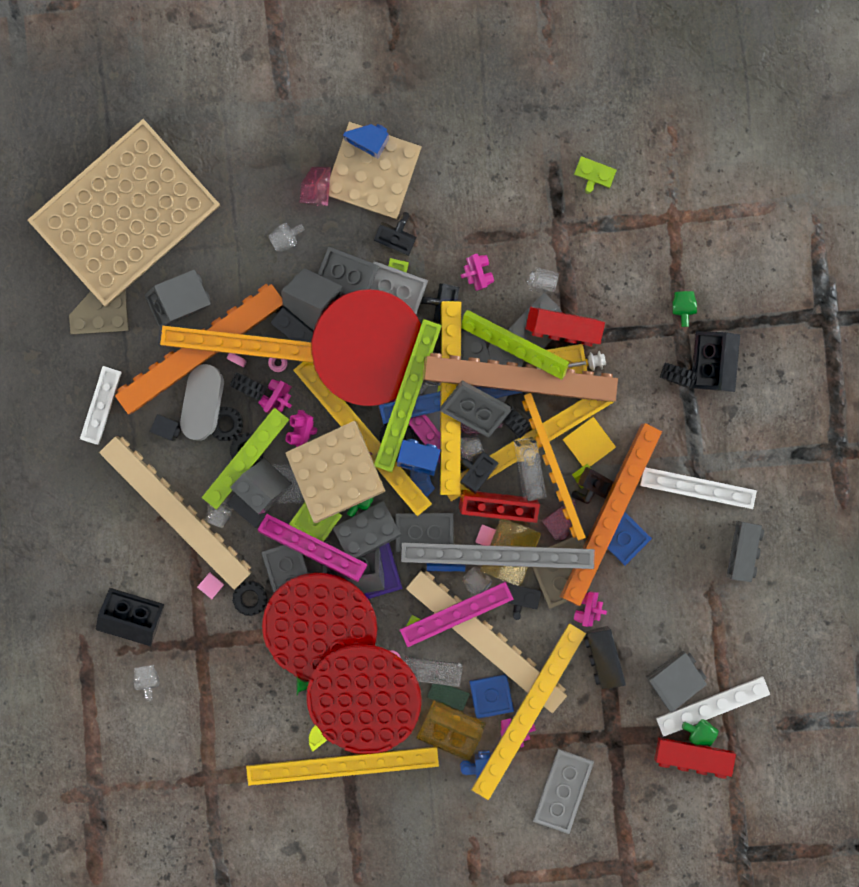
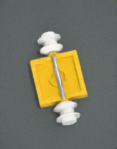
(576, 358)

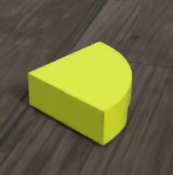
(316, 738)

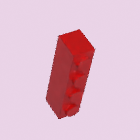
(565, 326)
(498, 506)
(695, 757)

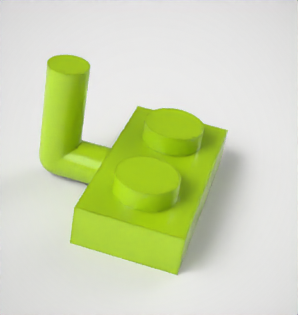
(594, 173)

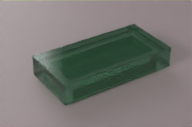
(449, 696)

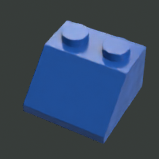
(368, 138)

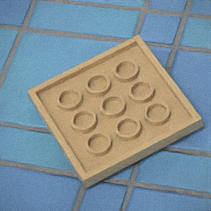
(374, 182)
(335, 472)

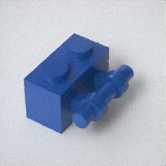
(418, 457)
(481, 759)

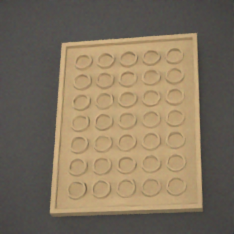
(124, 212)

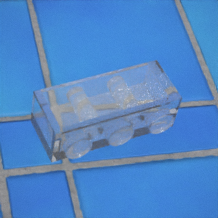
(543, 281)
(530, 469)
(435, 671)

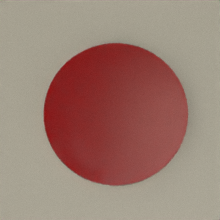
(364, 346)
(313, 618)
(364, 699)

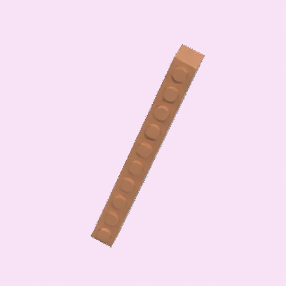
(520, 379)

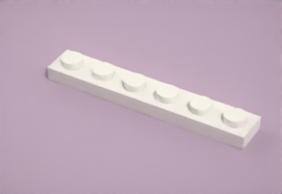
(698, 488)
(713, 705)

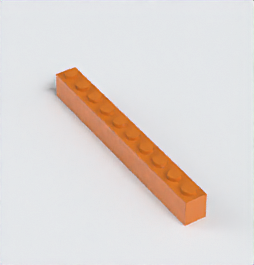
(185, 360)
(613, 510)

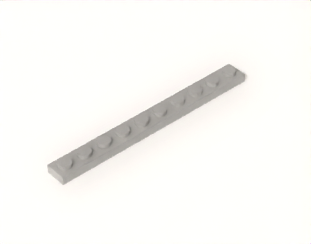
(498, 555)

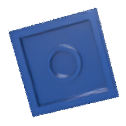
(627, 539)
(491, 696)

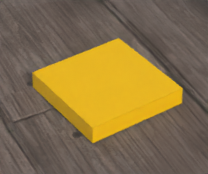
(589, 442)

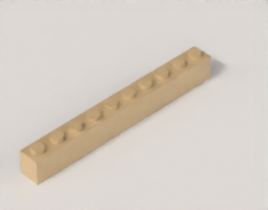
(175, 512)
(483, 638)

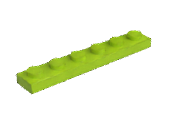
(514, 344)
(245, 457)

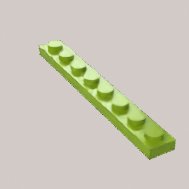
(407, 396)

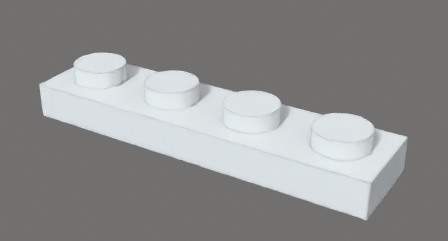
(100, 405)

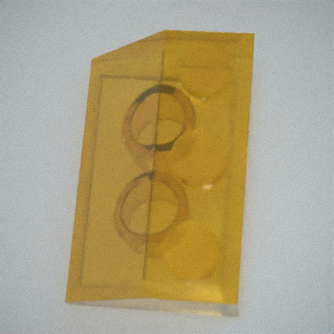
(515, 535)
(451, 730)

